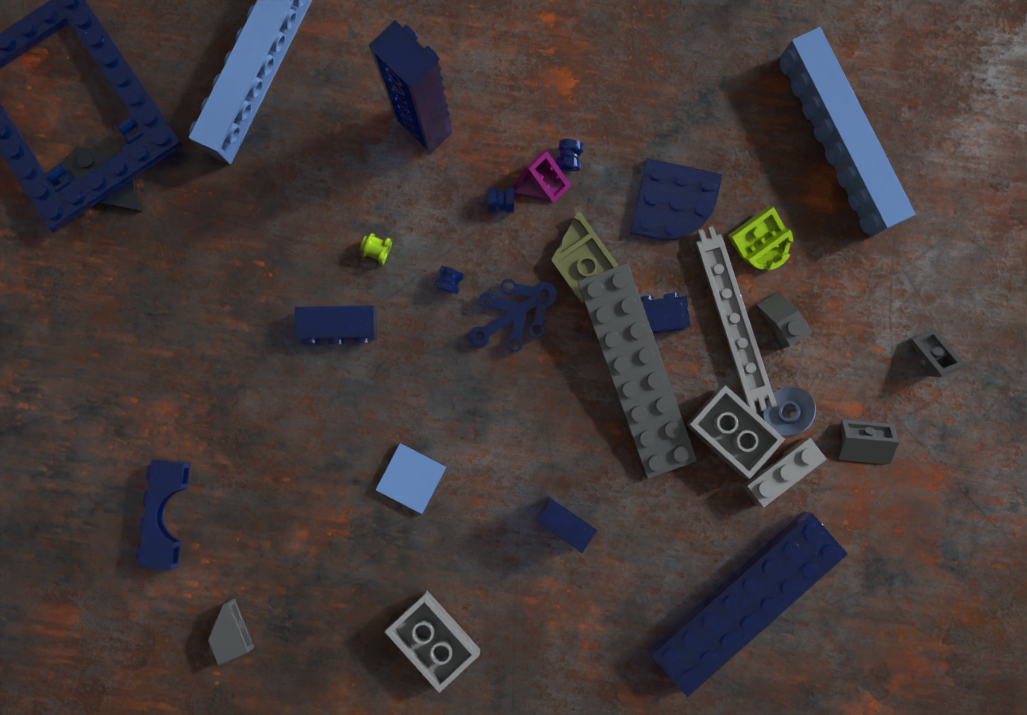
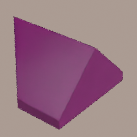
(542, 179)

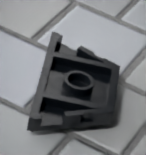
(85, 160)

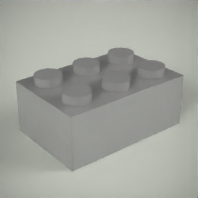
(735, 432)
(433, 641)

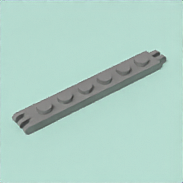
(734, 320)

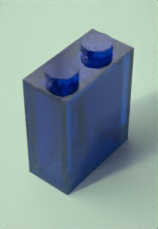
(565, 524)

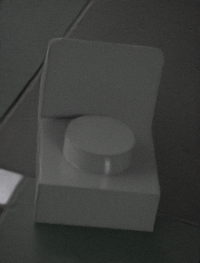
(937, 354)

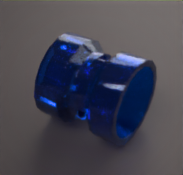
(570, 155)
(500, 200)

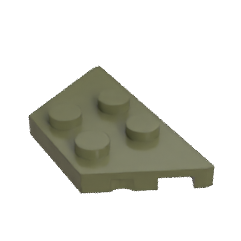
(581, 255)

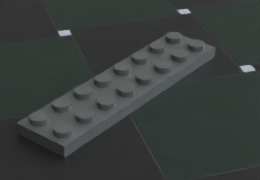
(637, 370)

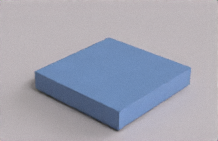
(411, 478)

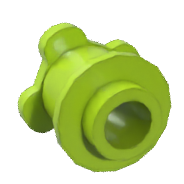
(376, 248)

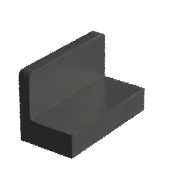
(867, 441)

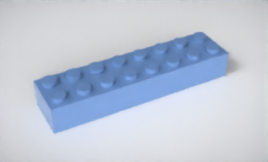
(246, 76)
(845, 133)

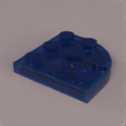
(674, 200)

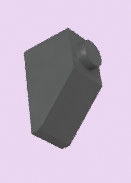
(783, 320)
(229, 635)

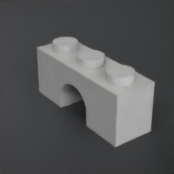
(780, 476)

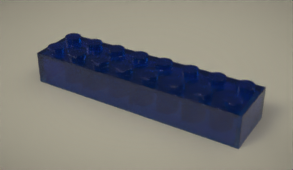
(412, 84)
(747, 602)

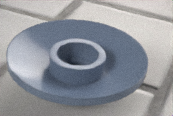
(789, 400)

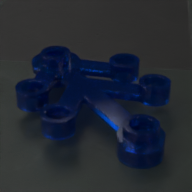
(516, 312)

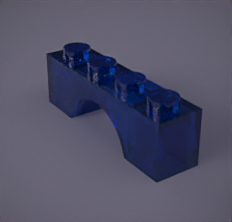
(158, 546)

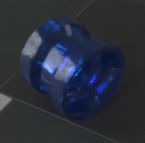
(449, 280)

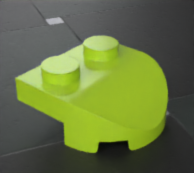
(763, 240)

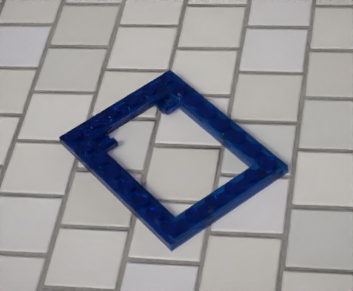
(143, 149)

